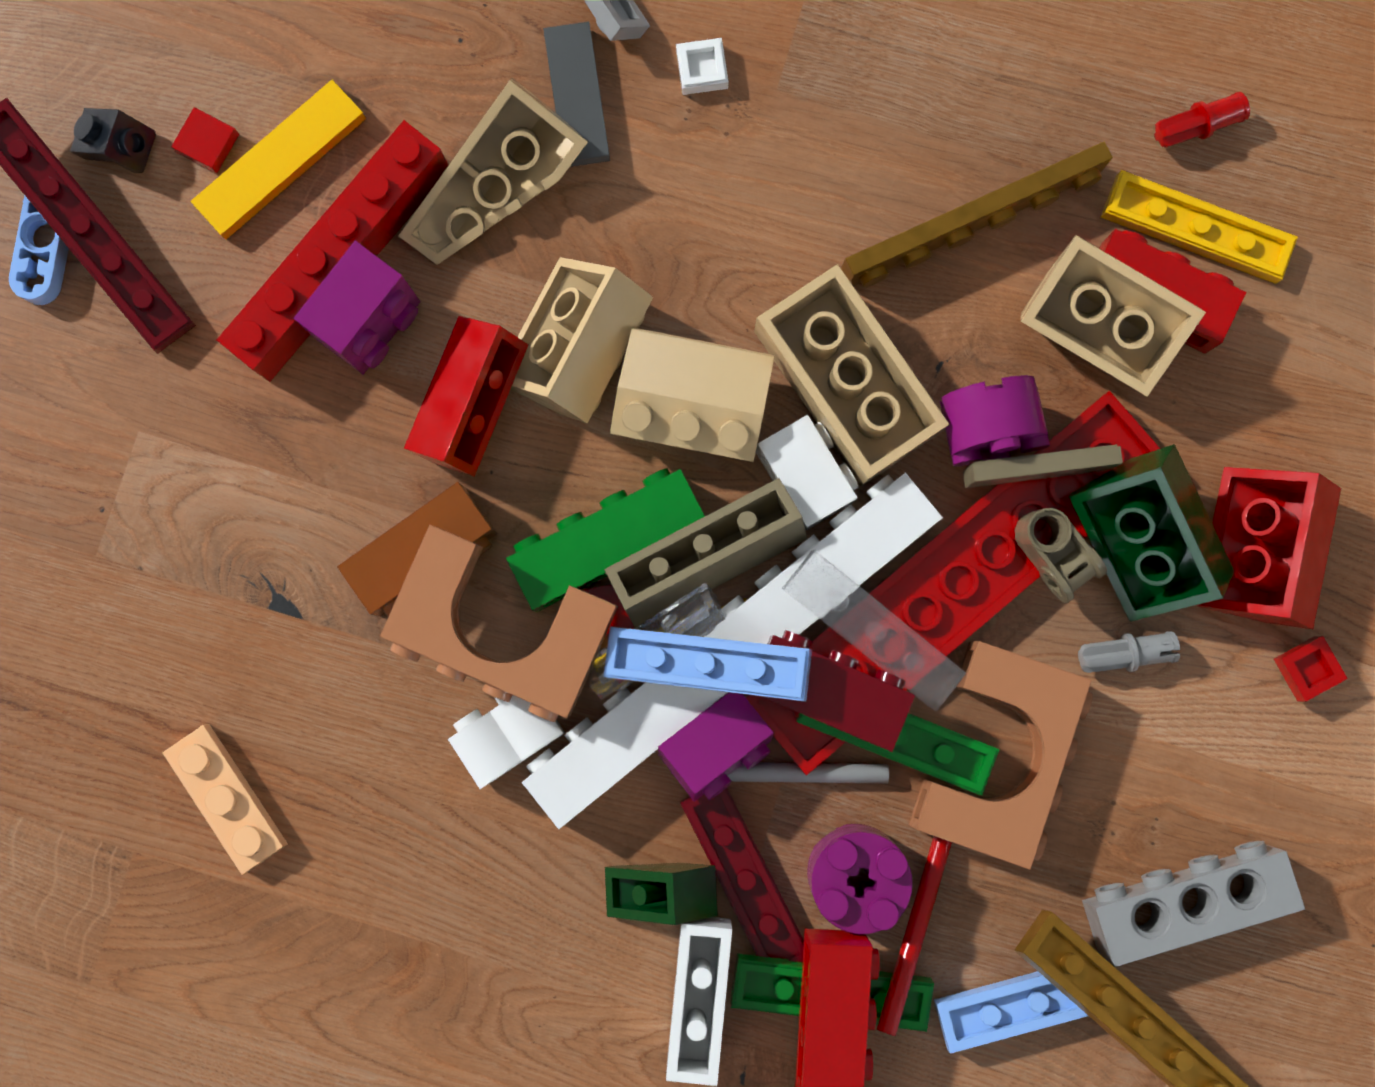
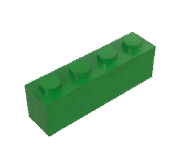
(595, 542)

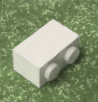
(808, 470)

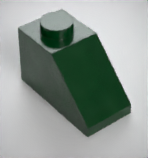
(661, 892)

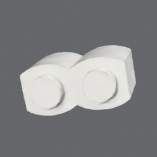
(501, 739)

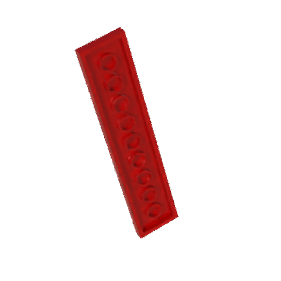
(968, 566)

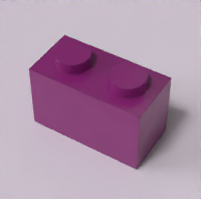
(716, 745)

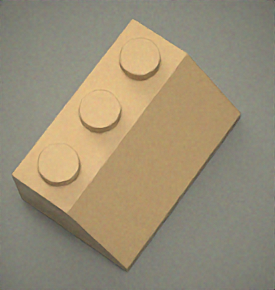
(1111, 315)
(578, 336)
(692, 394)

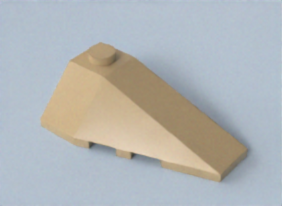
(500, 167)

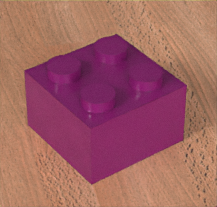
(359, 308)

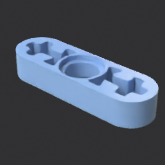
(24, 267)

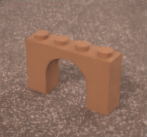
(429, 625)
(1012, 822)

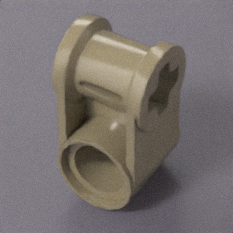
(1065, 560)

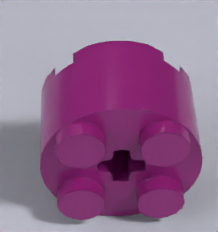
(994, 420)
(876, 902)

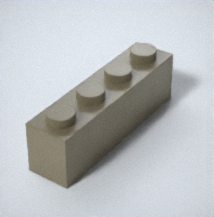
(708, 551)

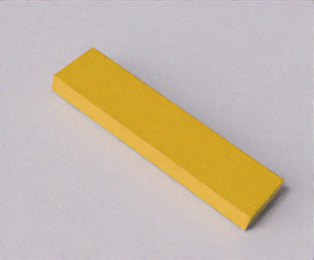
(278, 159)
(1199, 227)

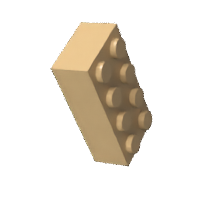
(849, 375)

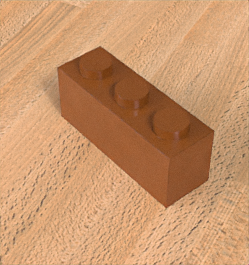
(382, 566)

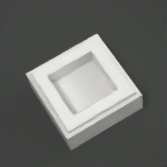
(702, 66)

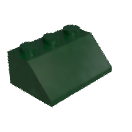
(1154, 535)

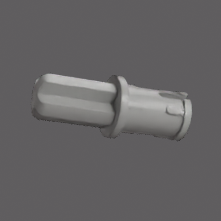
(1129, 652)

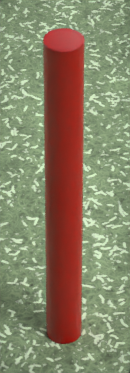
(914, 936)

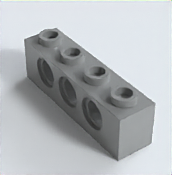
(1267, 894)

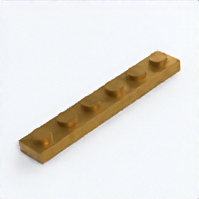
(991, 209)
(1120, 1006)

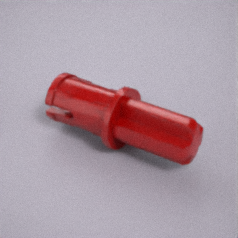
(1202, 120)

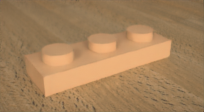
(225, 798)

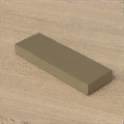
(1042, 466)

